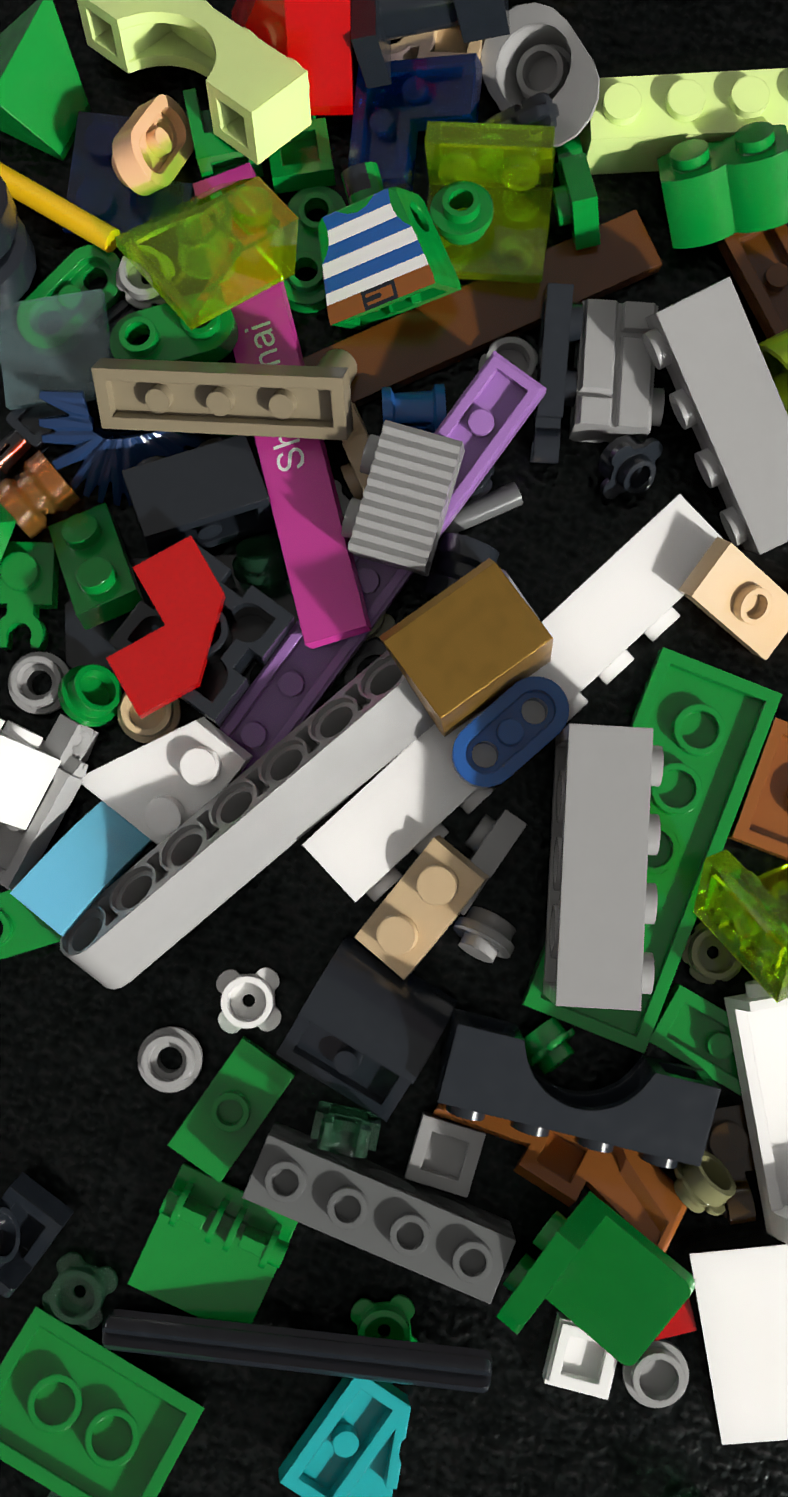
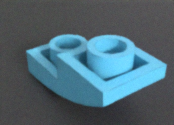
(80, 867)

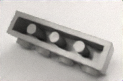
(731, 407)

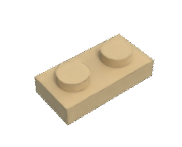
(421, 906)

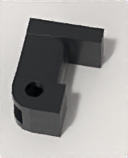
(380, 21)

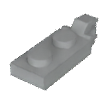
(24, 848)

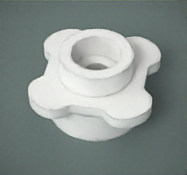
(238, 1015)

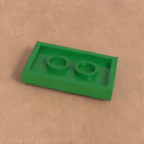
(87, 1416)

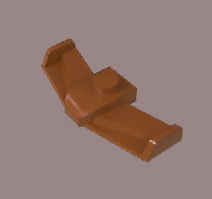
(619, 1178)

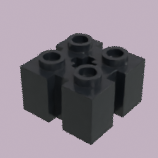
(247, 631)

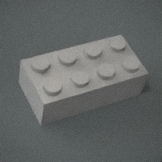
(600, 867)

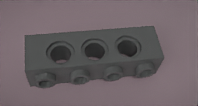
(382, 1213)

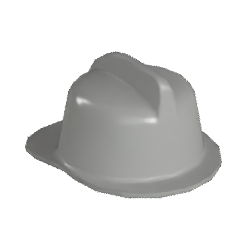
(542, 57)

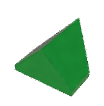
(39, 82)

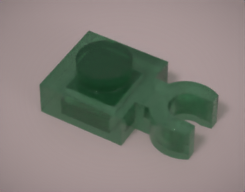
(345, 1130)

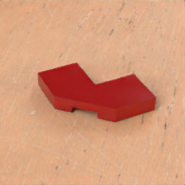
(174, 656)

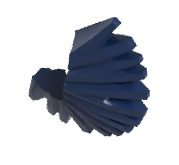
(103, 452)

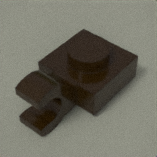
(732, 1146)

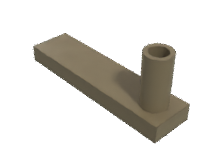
(228, 397)

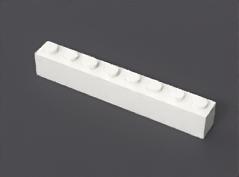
(590, 639)

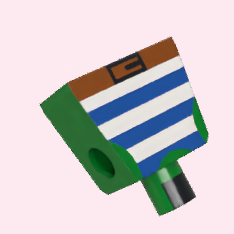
(380, 253)

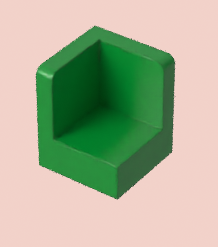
(211, 152)

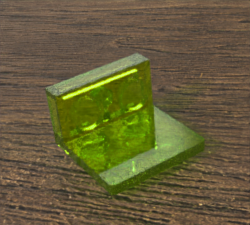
(518, 173)
(748, 917)

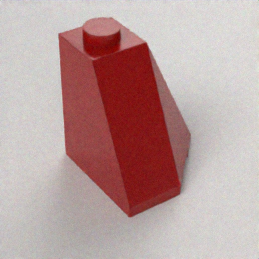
(313, 35)

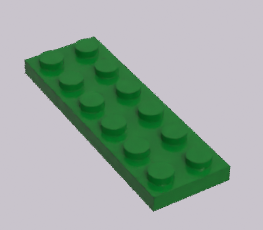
(710, 744)

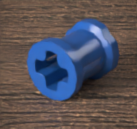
(415, 409)

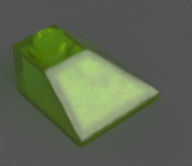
(215, 249)

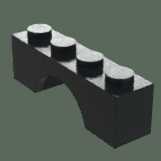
(654, 1109)

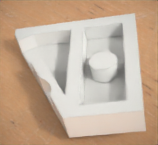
(169, 777)

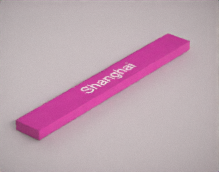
(299, 478)

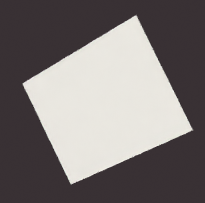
(746, 1339)

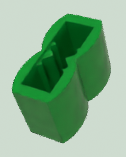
(726, 185)

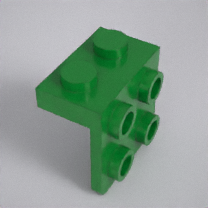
(601, 1279)

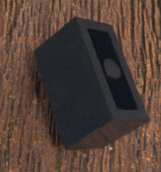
(199, 493)

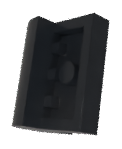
(367, 1029)

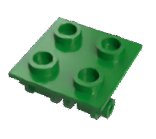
(212, 1249)

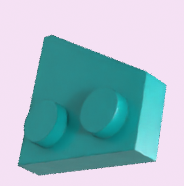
(351, 1443)

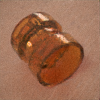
(36, 494)

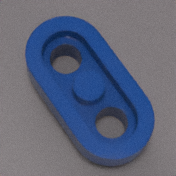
(509, 732)

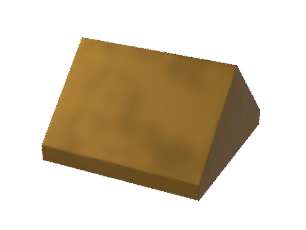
(468, 646)

